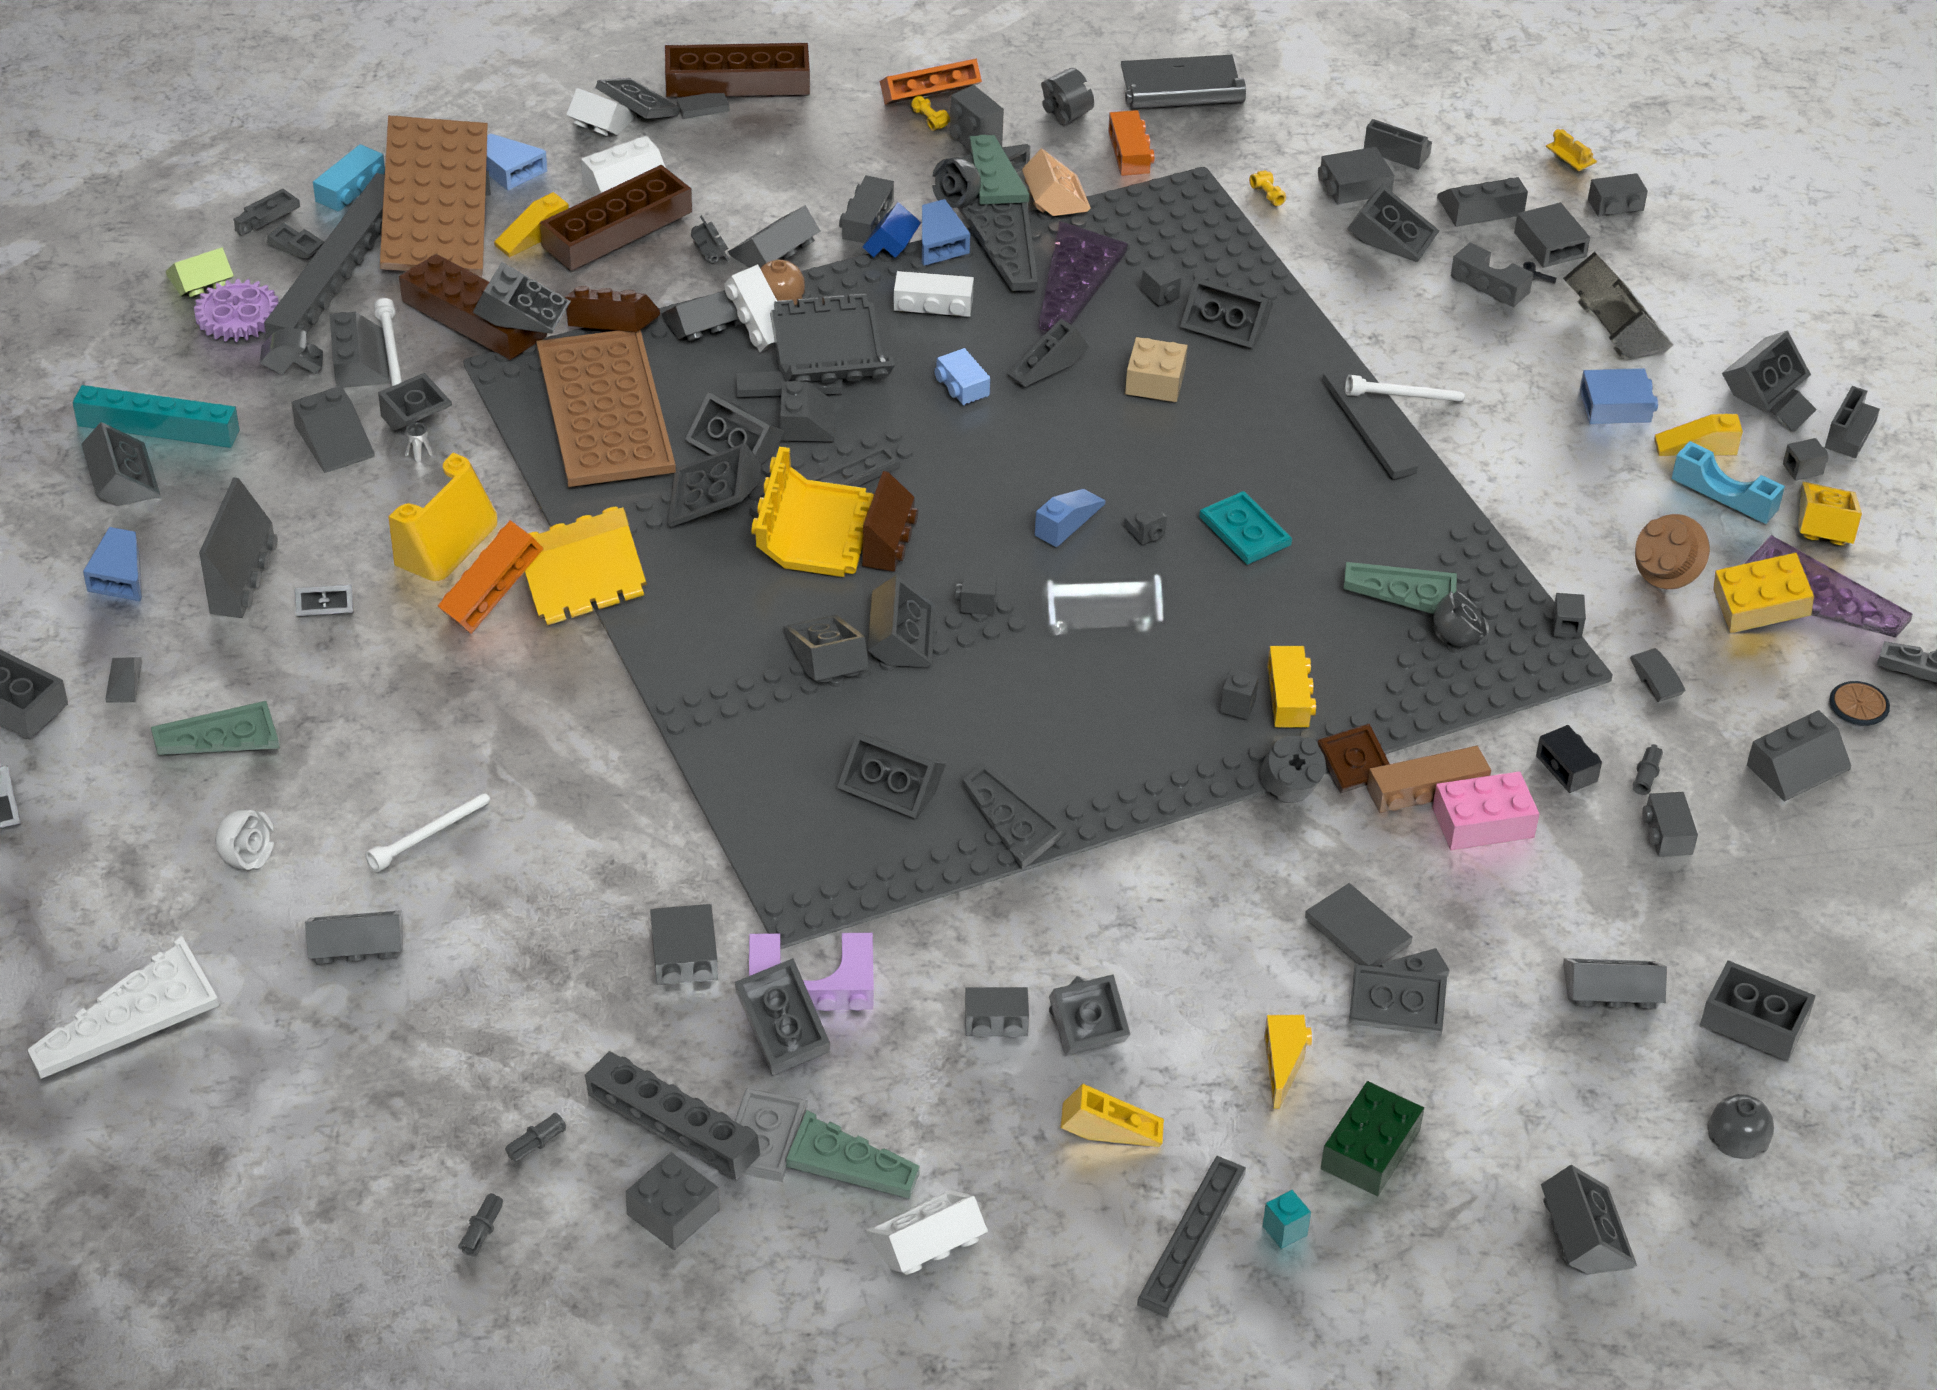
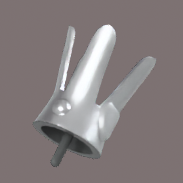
(417, 434)

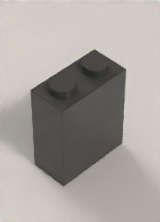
(1355, 174)
(1552, 234)
(684, 944)

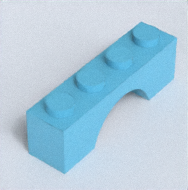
(1698, 470)

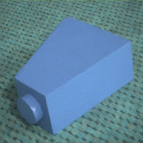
(942, 233)
(115, 566)

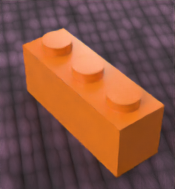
(1130, 143)

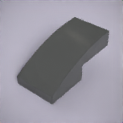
(294, 243)
(1659, 674)

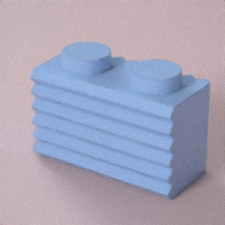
(962, 376)

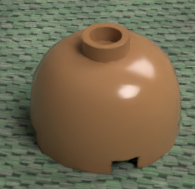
(784, 280)

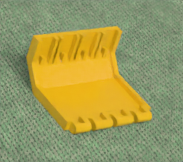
(810, 521)
(585, 565)

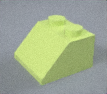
(200, 272)

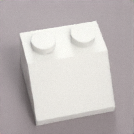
(599, 112)

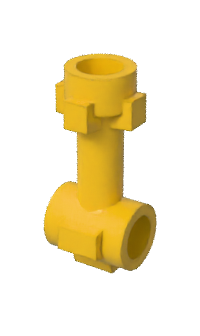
(935, 120)
(1265, 180)

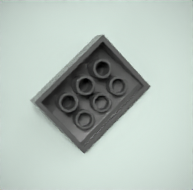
(236, 552)

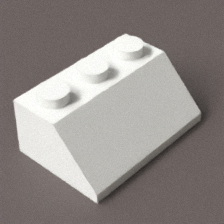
(619, 164)
(928, 1231)

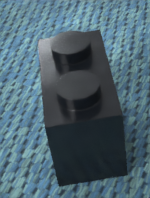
(1569, 758)

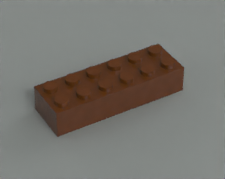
(737, 69)
(616, 217)
(450, 297)

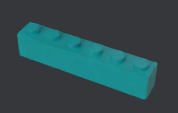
(157, 416)

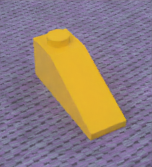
(526, 228)
(1714, 432)
(1285, 1049)
(1109, 1119)

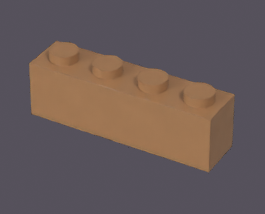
(1415, 780)

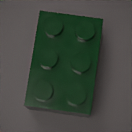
(1372, 1138)

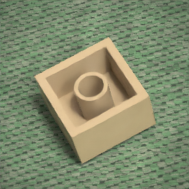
(1156, 369)

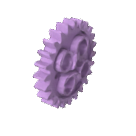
(235, 309)

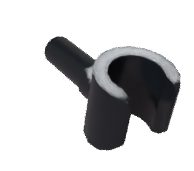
(1530, 266)

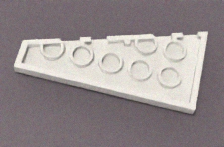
(135, 1007)

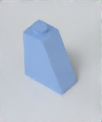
(513, 162)

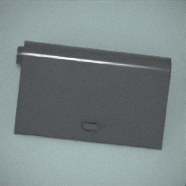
(1182, 81)

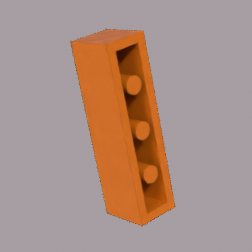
(930, 81)
(490, 576)

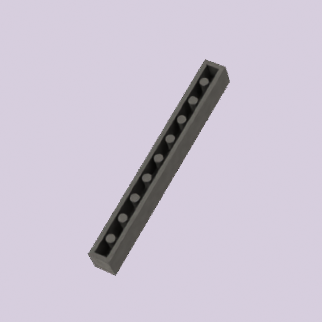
(332, 263)

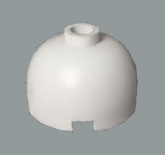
(244, 839)

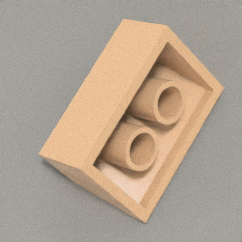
(1054, 186)

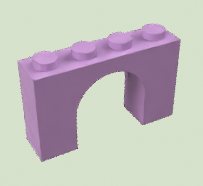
(846, 989)

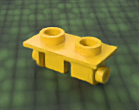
(1574, 154)

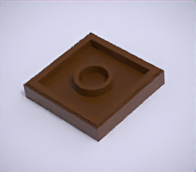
(1351, 756)

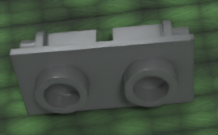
(710, 246)

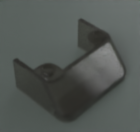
(1618, 309)

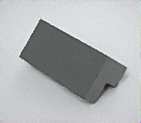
(1398, 144)
(1852, 424)

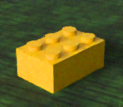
(1763, 592)

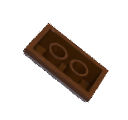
(610, 309)
(888, 524)

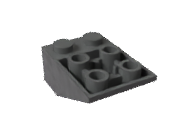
(520, 302)

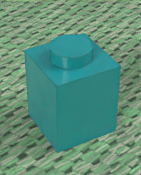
(1286, 1219)

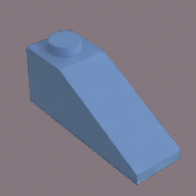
(1065, 514)

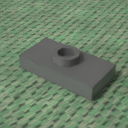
(1425, 962)

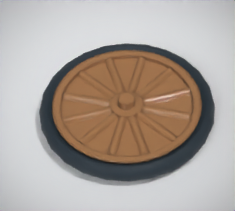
(1859, 703)

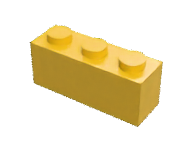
(1290, 686)

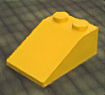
(1828, 513)

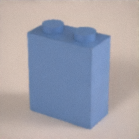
(1618, 396)

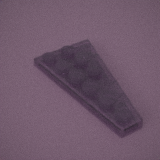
(1076, 272)
(1838, 596)

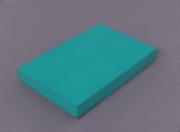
(1245, 527)

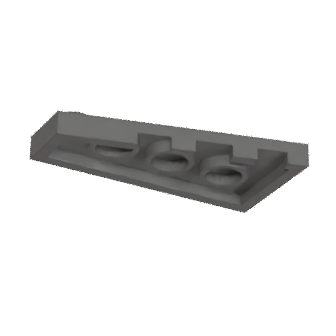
(1909, 660)

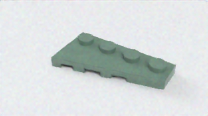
(998, 177)
(1400, 585)
(226, 730)
(837, 1155)

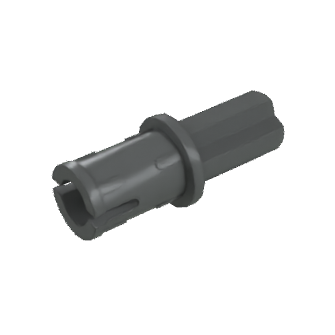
(1647, 770)
(535, 1137)
(481, 1225)

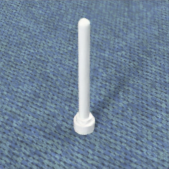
(385, 311)
(1356, 385)
(380, 857)

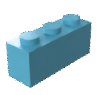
(348, 177)

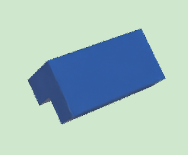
(892, 232)

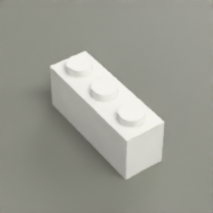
(933, 293)
(753, 304)

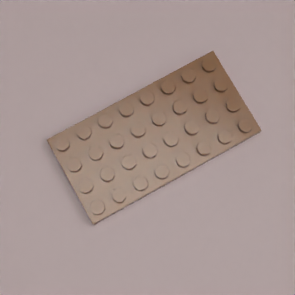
(434, 193)
(605, 407)

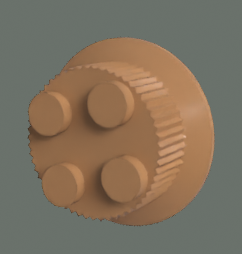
(1672, 551)

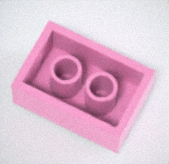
(1485, 810)

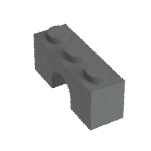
(1506, 284)

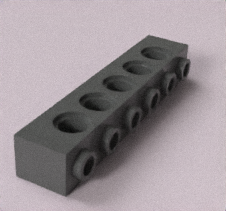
(673, 1115)

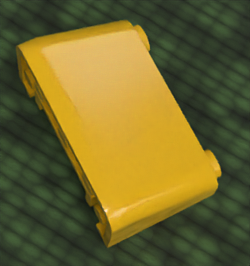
(447, 529)

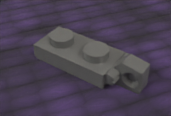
(265, 211)

